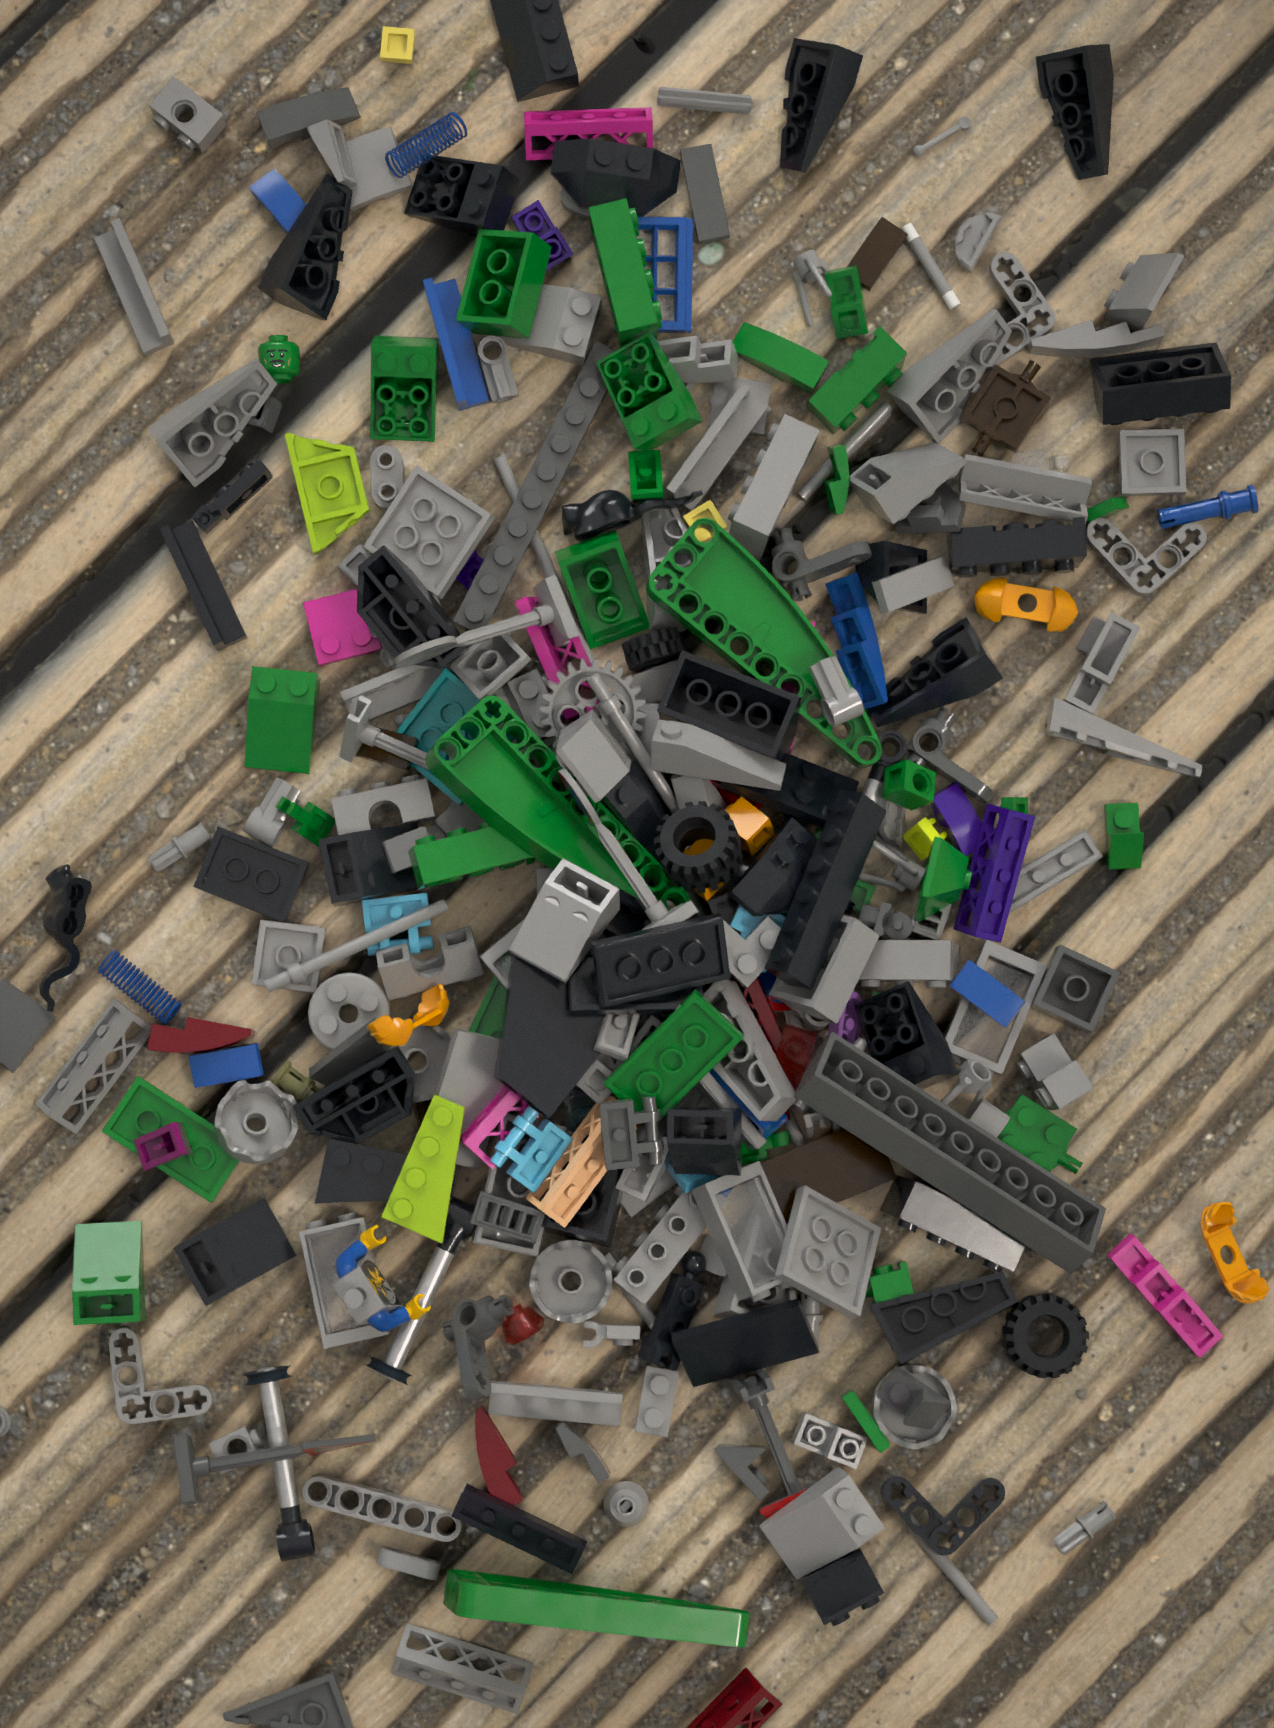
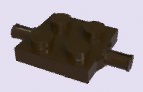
(1005, 408)

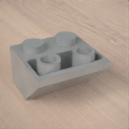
(592, 755)

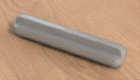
(704, 100)

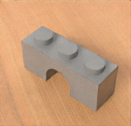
(411, 797)
(406, 975)

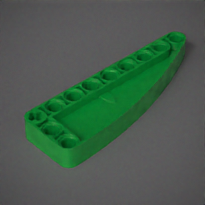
(756, 610)
(523, 804)
(591, 1609)

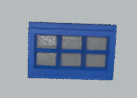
(670, 259)

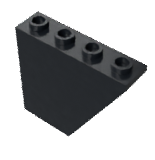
(540, 1043)

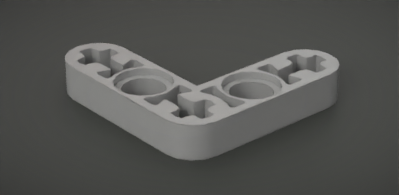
(1024, 310)
(1138, 563)
(138, 1390)

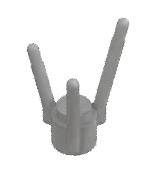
(811, 269)
(906, 871)
(973, 1078)

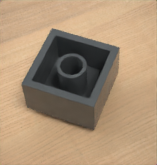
(1074, 989)

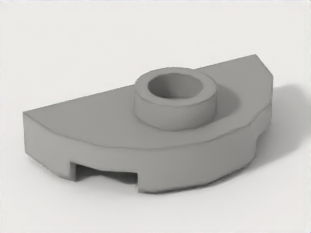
(973, 238)
(893, 822)

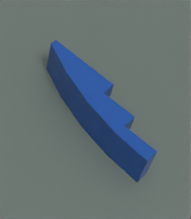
(857, 635)

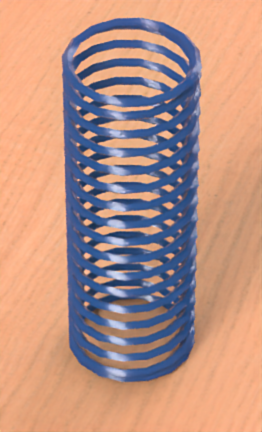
(417, 135)
(114, 958)

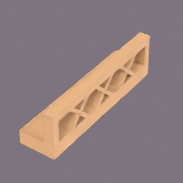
(585, 1169)

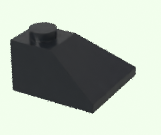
(887, 560)

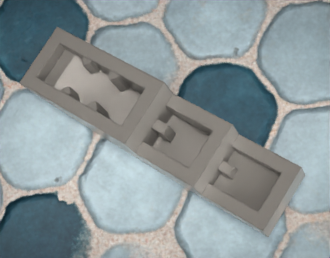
(1084, 341)
(642, 1180)

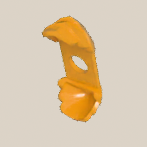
(999, 599)
(397, 1032)
(1239, 1281)

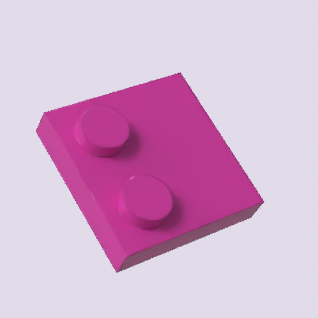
(338, 628)

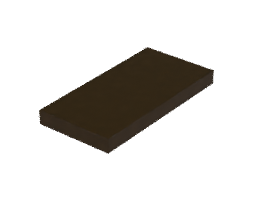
(831, 1165)

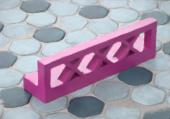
(585, 122)
(549, 654)
(487, 1121)

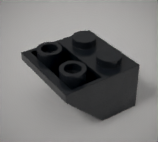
(705, 1140)

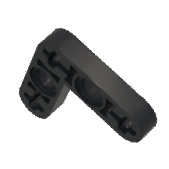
(937, 1523)

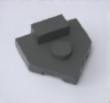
(936, 514)

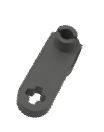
(811, 570)
(940, 731)
(469, 1328)

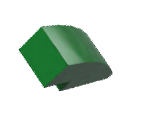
(780, 357)

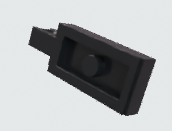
(233, 496)

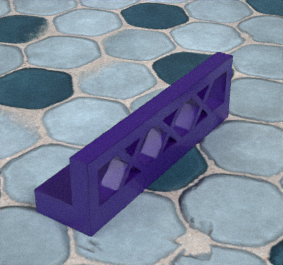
(997, 873)

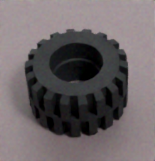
(693, 824)
(1073, 1341)

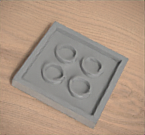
(431, 530)
(828, 1252)

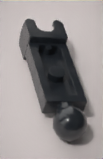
(674, 1312)

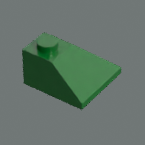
(943, 879)

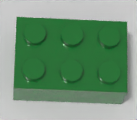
(503, 283)

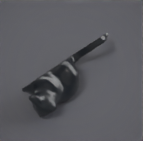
(612, 511)
(64, 921)

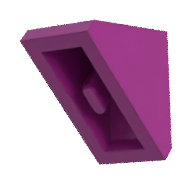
(163, 1145)

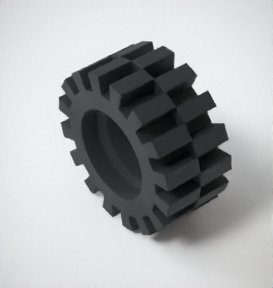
(652, 648)

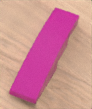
(1165, 1295)

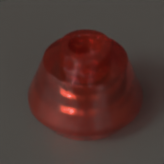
(521, 1324)

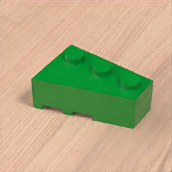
(858, 382)

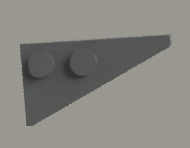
(305, 1705)

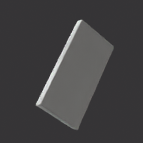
(470, 1081)

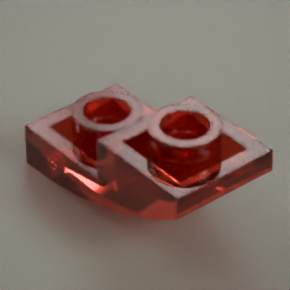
(795, 1052)

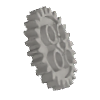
(567, 695)

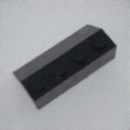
(535, 47)
(1160, 383)
(732, 706)

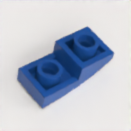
(278, 199)
(987, 993)
(226, 1065)

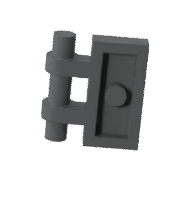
(620, 1135)

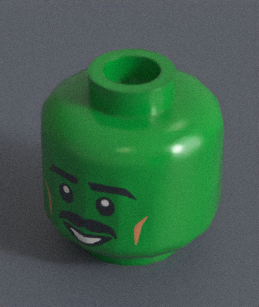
(280, 358)

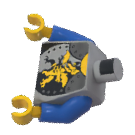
(367, 1291)

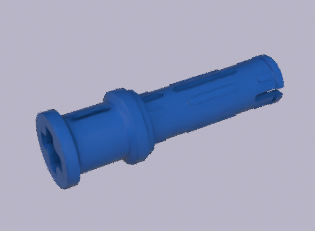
(1223, 505)

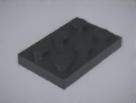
(251, 874)

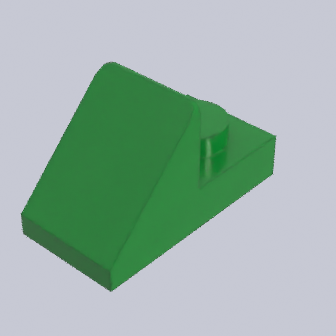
(645, 475)
(1123, 836)

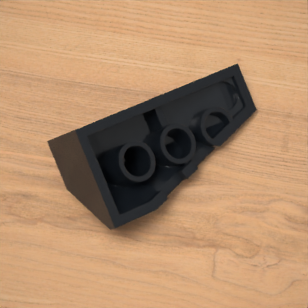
(819, 86)
(1081, 96)
(307, 260)
(948, 673)
(637, 806)

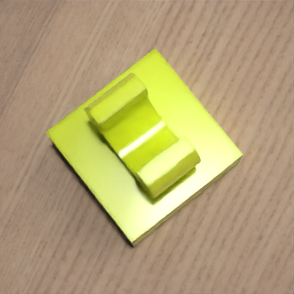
(921, 837)

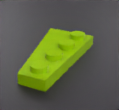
(425, 1182)

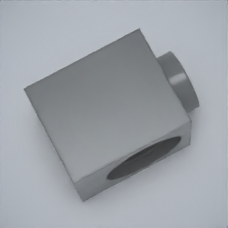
(252, 1438)

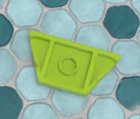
(327, 487)

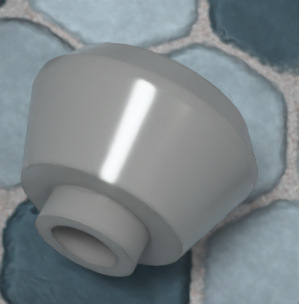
(634, 1497)

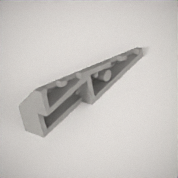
(1085, 728)

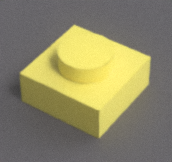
(397, 45)
(705, 510)

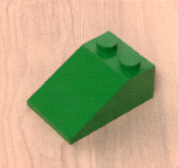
(602, 589)
(281, 719)

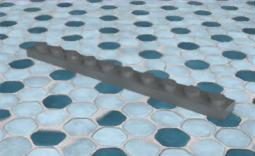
(535, 495)

